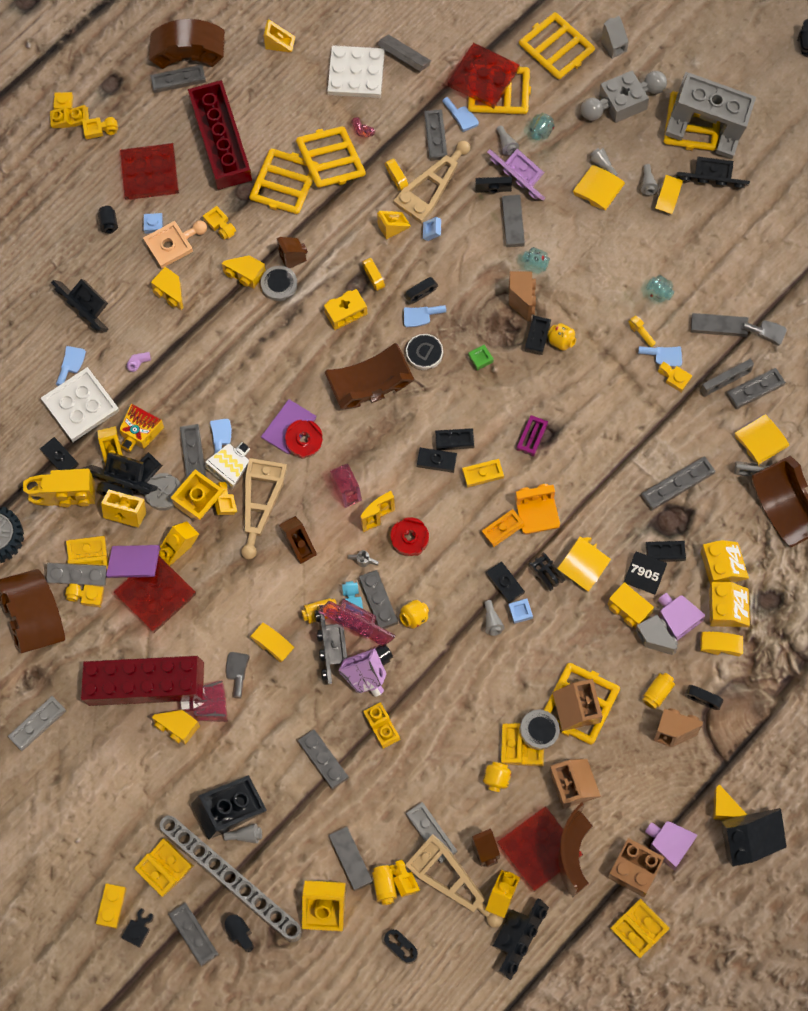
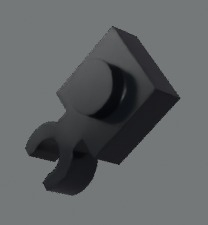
(136, 931)

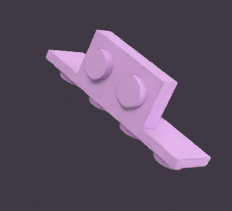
(521, 168)

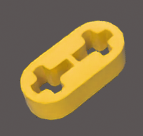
(396, 174)
(373, 274)

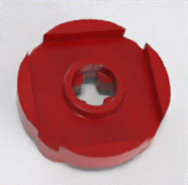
(299, 448)
(403, 528)

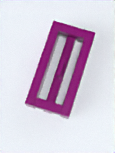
(527, 449)

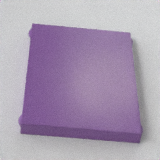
(277, 429)
(133, 561)

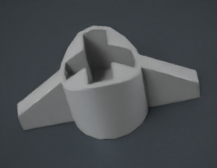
(363, 559)

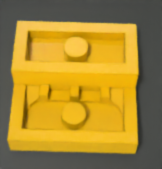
(598, 187)
(762, 439)
(381, 506)
(87, 551)
(584, 563)
(516, 751)
(163, 867)
(640, 928)

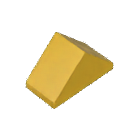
(277, 38)
(392, 223)
(725, 806)

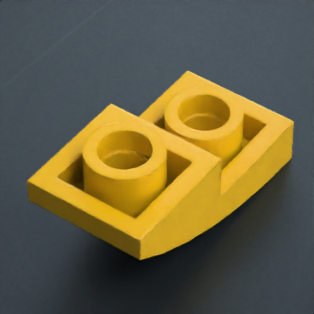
(67, 117)
(668, 194)
(272, 641)
(721, 643)
(381, 725)

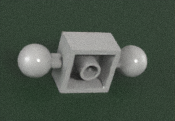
(623, 96)

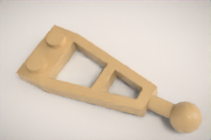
(415, 206)
(267, 472)
(427, 856)

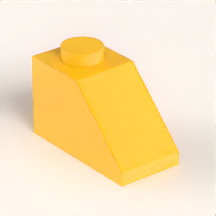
(109, 442)

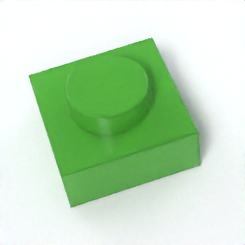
(480, 357)

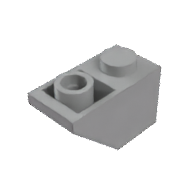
(614, 37)
(655, 635)

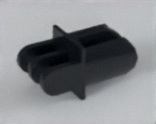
(803, 38)
(548, 573)
(239, 932)

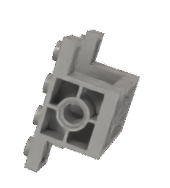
(714, 104)

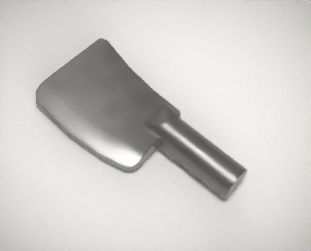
(767, 330)
(236, 670)

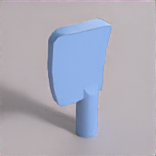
(463, 117)
(420, 316)
(670, 355)
(72, 362)
(221, 433)

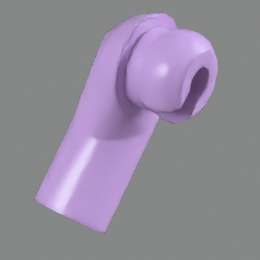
(136, 360)

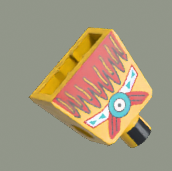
(139, 428)

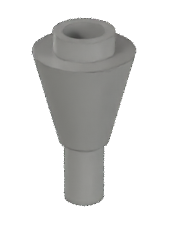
(508, 144)
(601, 159)
(649, 184)
(493, 623)
(248, 834)

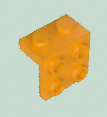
(537, 508)

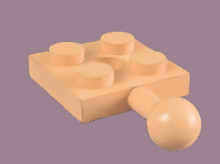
(173, 234)

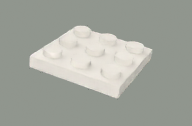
(356, 71)
(80, 404)

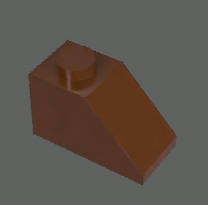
(291, 251)
(298, 539)
(486, 848)

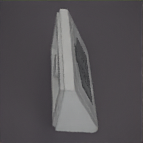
(748, 469)

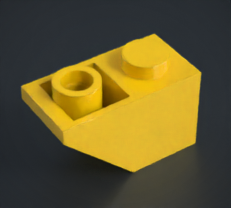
(245, 269)
(168, 286)
(177, 542)
(178, 724)
(502, 893)

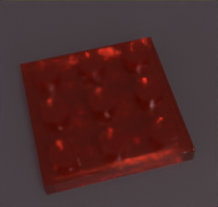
(483, 75)
(149, 171)
(156, 597)
(535, 848)

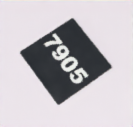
(645, 572)

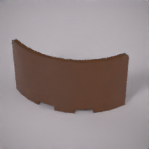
(186, 39)
(370, 378)
(784, 499)
(32, 610)
(568, 853)

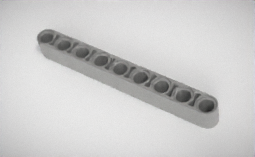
(226, 869)

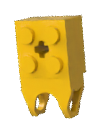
(62, 488)

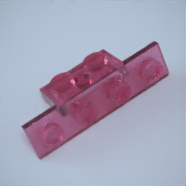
(357, 620)

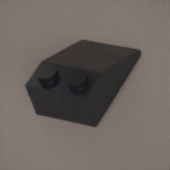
(228, 807)
(753, 836)

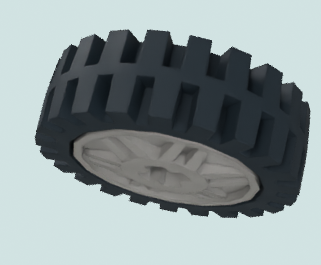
(10, 534)

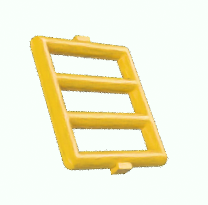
(565, 27)
(507, 109)
(714, 132)
(267, 167)
(314, 169)
(606, 705)

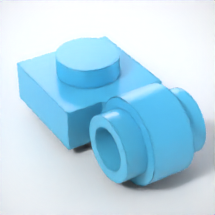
(350, 590)

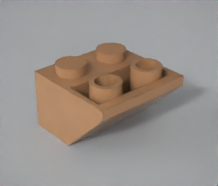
(522, 293)
(577, 705)
(676, 728)
(574, 782)
(636, 867)

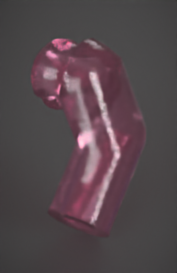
(362, 130)

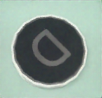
(424, 351)

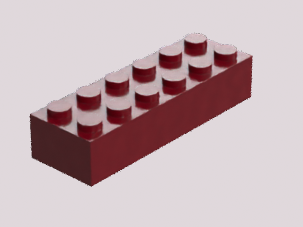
(219, 135)
(142, 681)

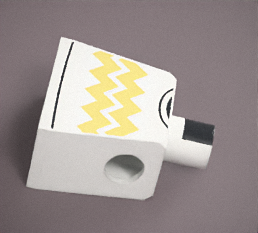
(229, 464)

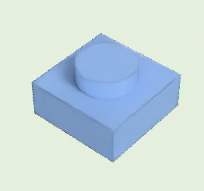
(152, 222)
(432, 228)
(520, 611)

